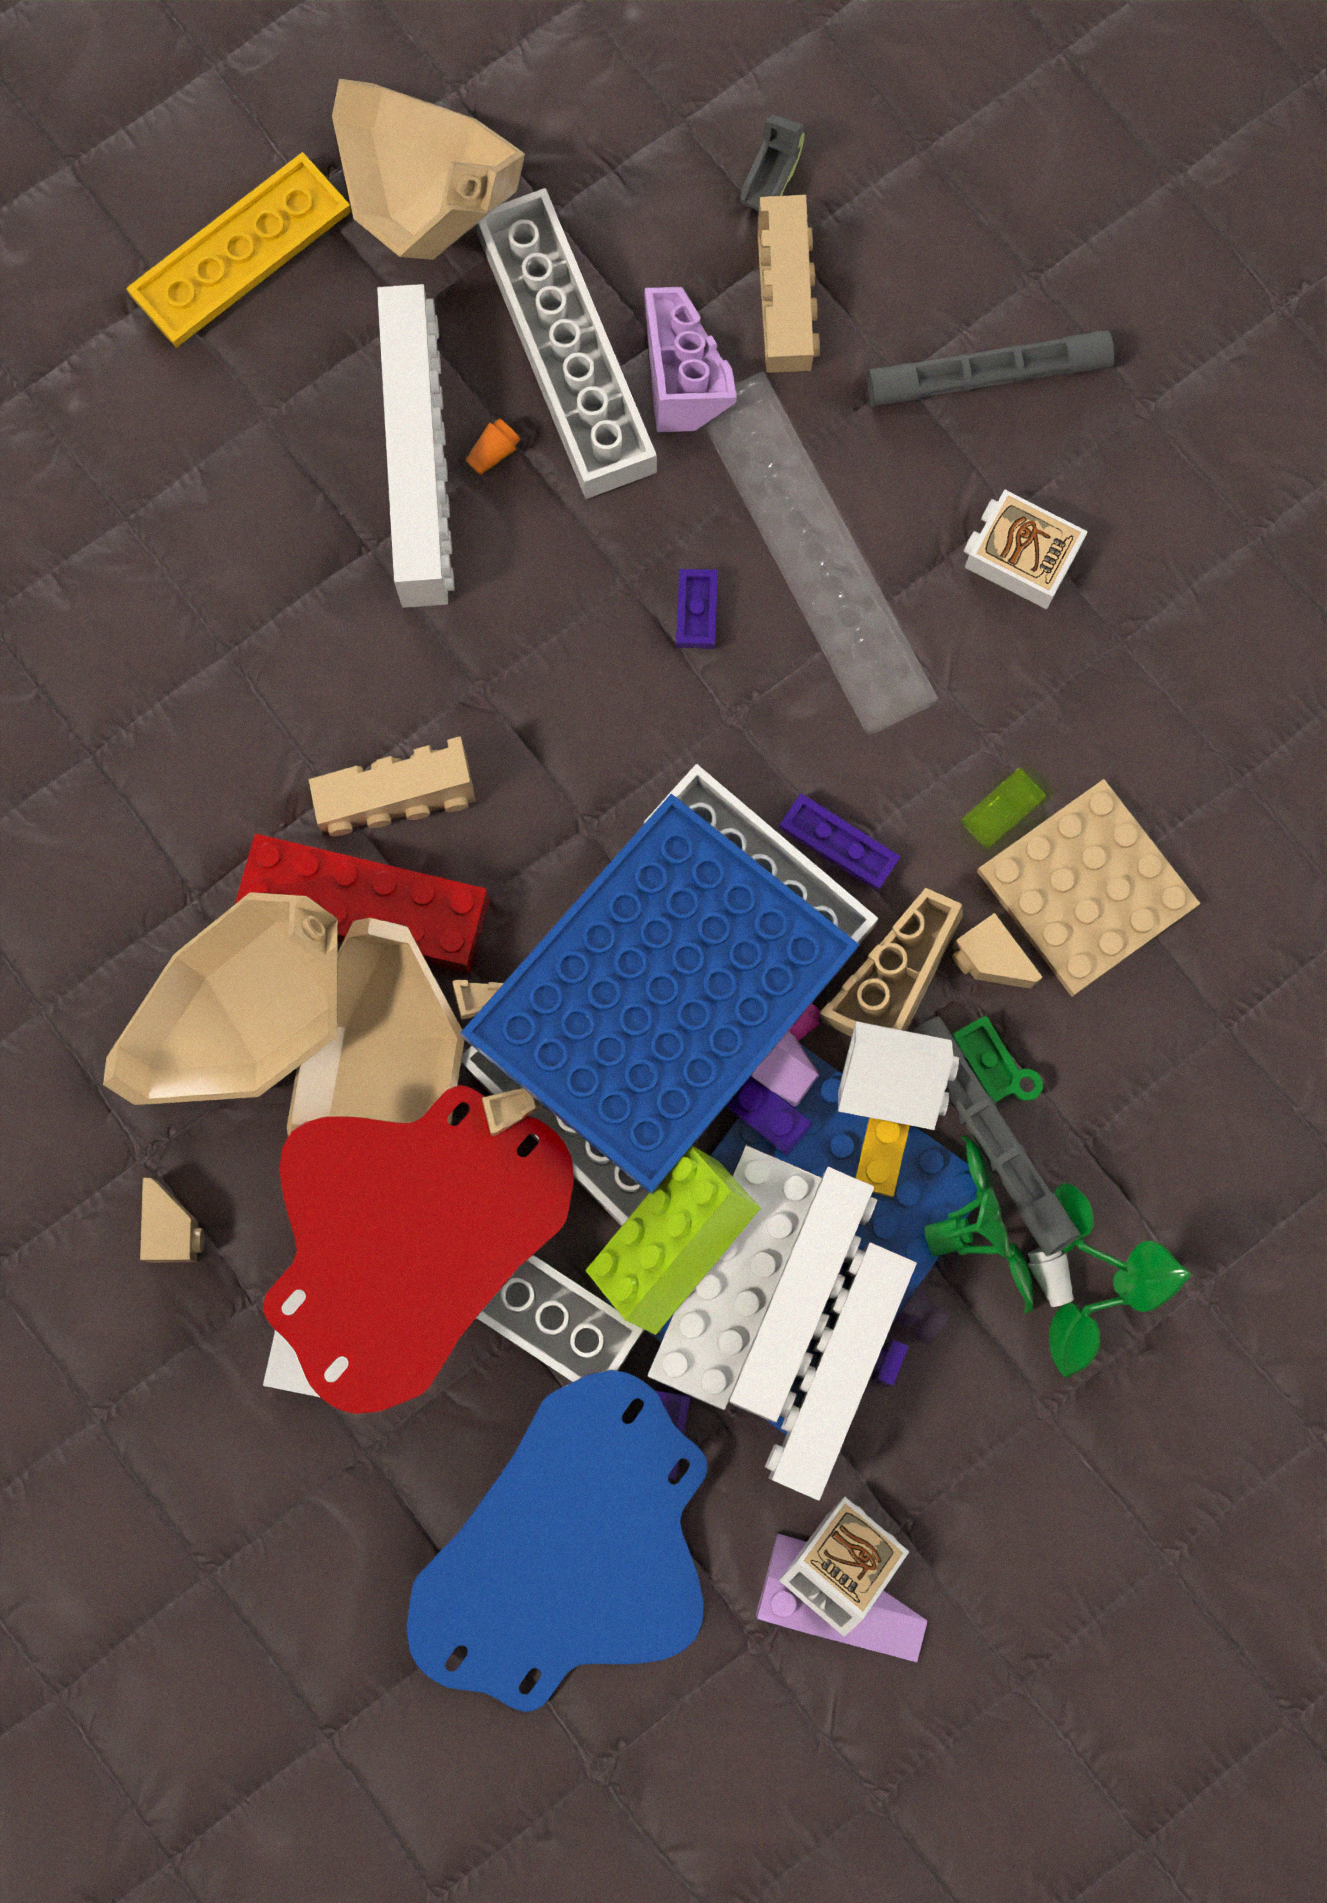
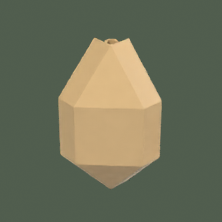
(418, 169)
(234, 1006)
(393, 1038)

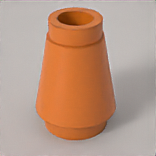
(492, 447)

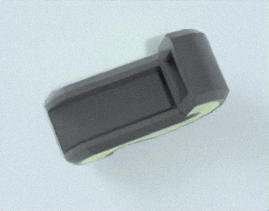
(775, 160)

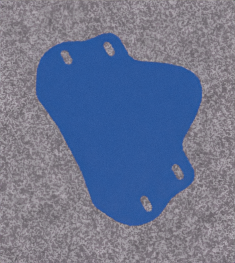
(568, 1551)

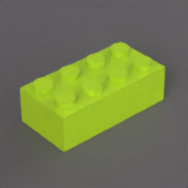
(672, 1240)

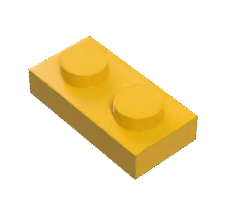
(882, 1155)

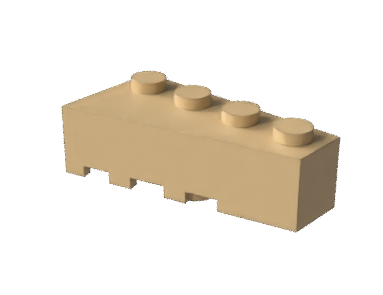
(786, 284)
(393, 789)
(898, 969)

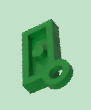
(993, 1063)

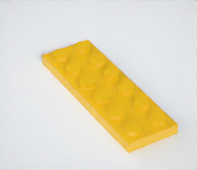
(239, 249)

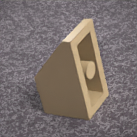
(994, 955)
(167, 1227)

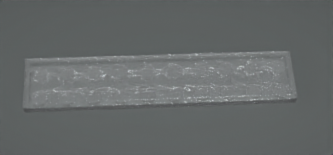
(819, 558)

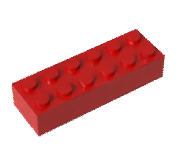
(439, 912)

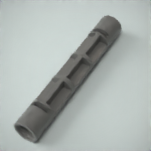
(990, 368)
(1007, 1158)

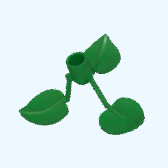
(954, 1234)
(1143, 1282)

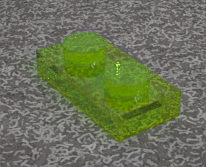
(1003, 808)

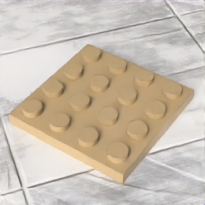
(1088, 887)

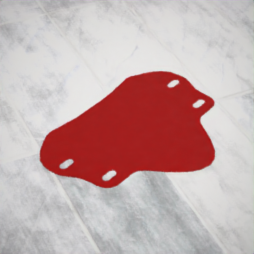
(407, 1240)

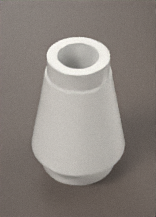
(1052, 1276)

